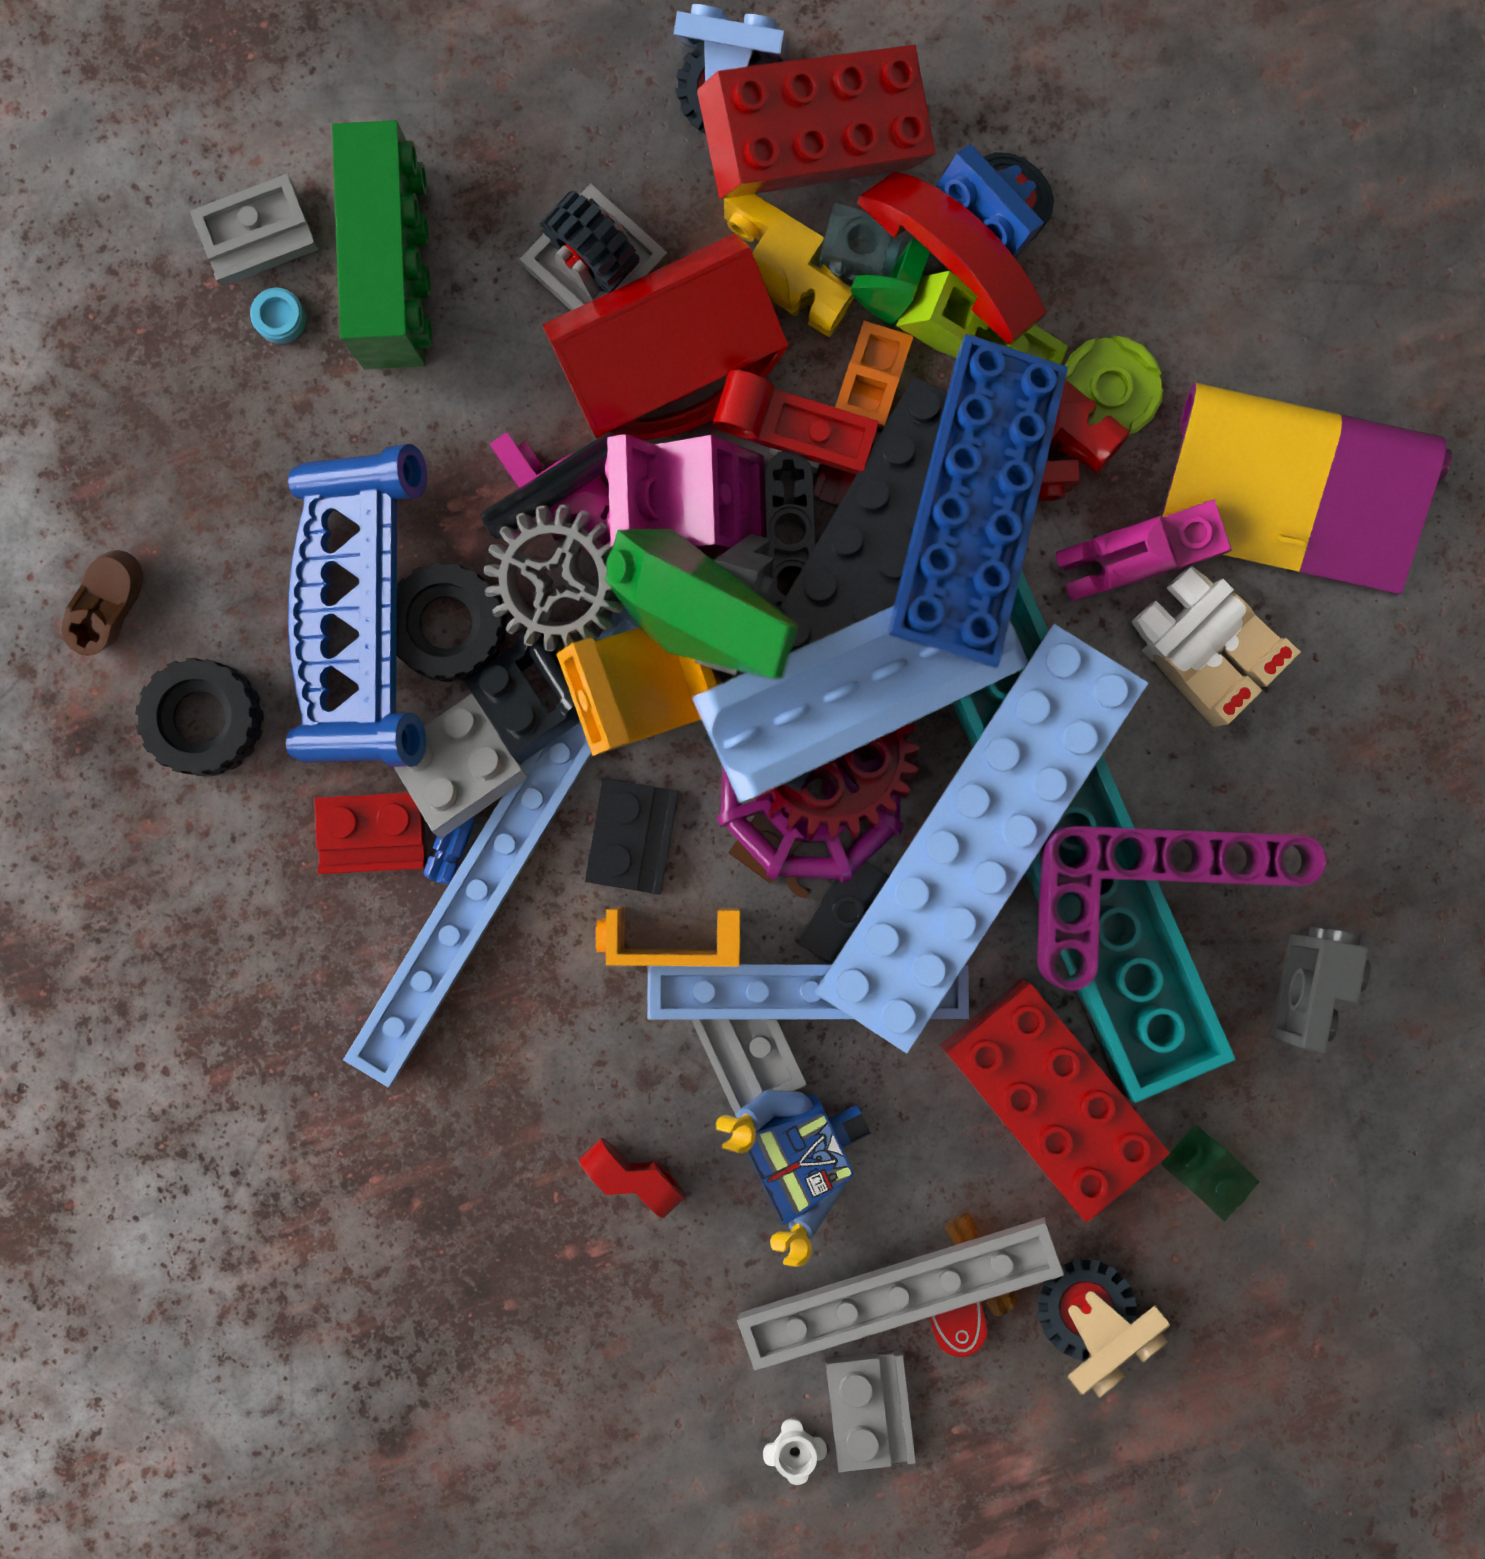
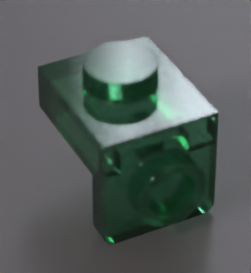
(1210, 1172)

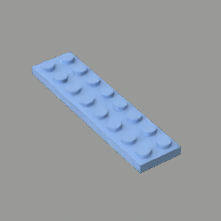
(980, 837)

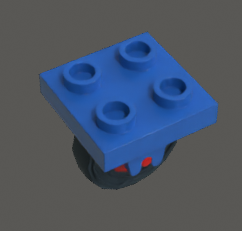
(1002, 192)

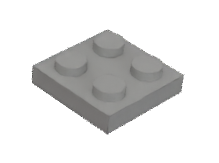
(461, 768)

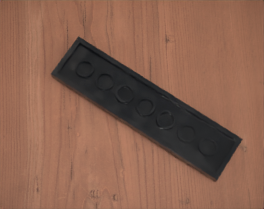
(867, 541)

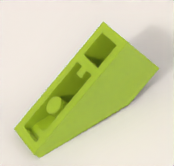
(943, 316)

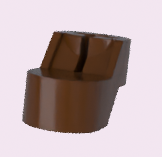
(108, 578)

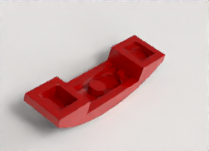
(963, 245)

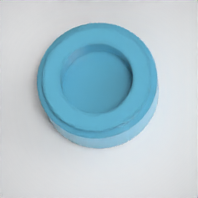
(278, 315)

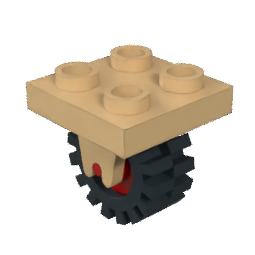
(1095, 1320)

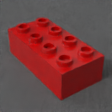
(815, 120)
(1054, 1099)

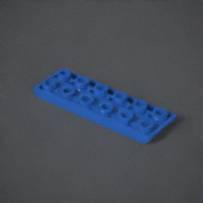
(978, 502)

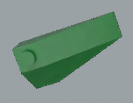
(696, 604)

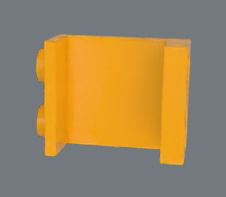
(631, 688)
(611, 940)

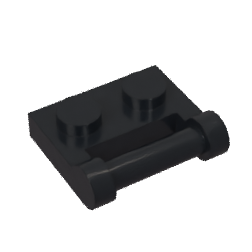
(514, 704)

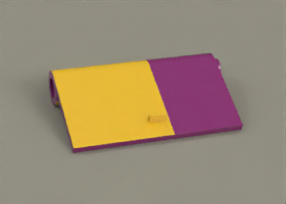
(1308, 484)

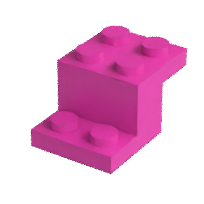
(694, 485)

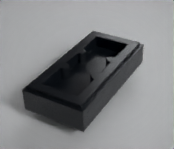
(841, 912)

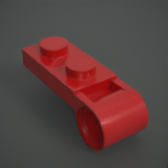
(791, 423)

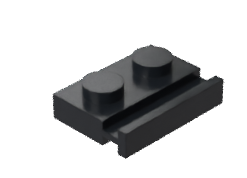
(632, 836)

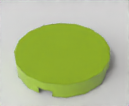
(1119, 378)

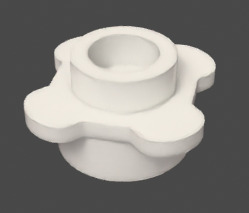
(797, 1467)

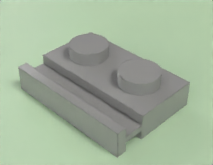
(254, 230)
(749, 1057)
(870, 1410)

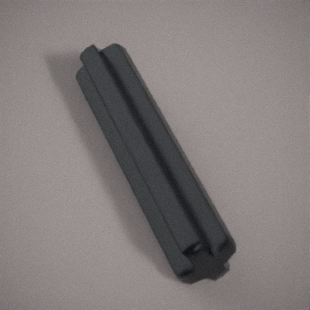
(549, 486)

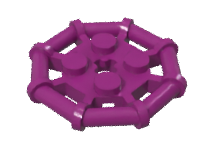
(777, 863)

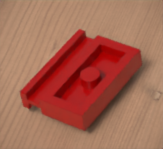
(369, 833)

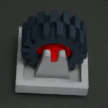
(590, 249)

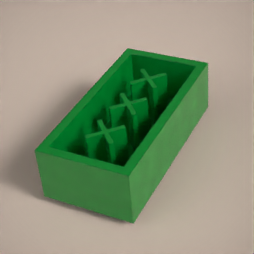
(380, 245)

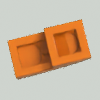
(874, 372)

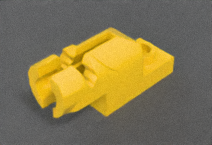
(788, 262)

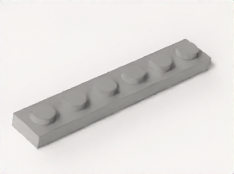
(900, 1294)

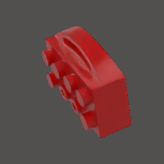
(668, 341)

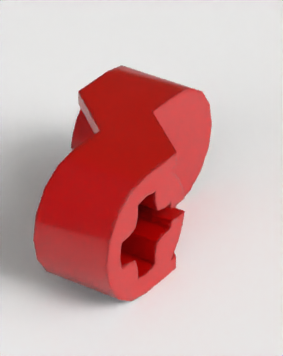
(618, 1176)

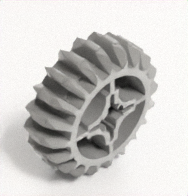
(532, 567)

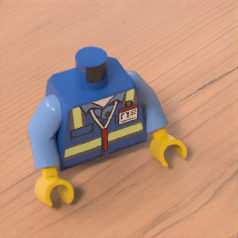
(796, 1159)

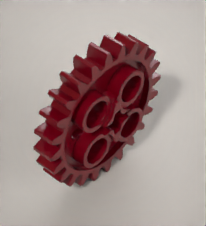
(848, 807)

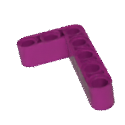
(1153, 862)

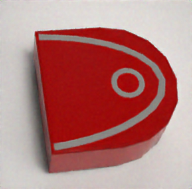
(960, 1330)

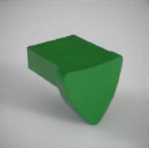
(893, 294)

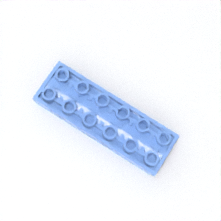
(836, 700)

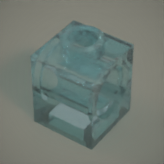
(851, 224)

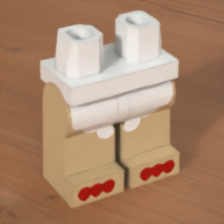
(1213, 647)

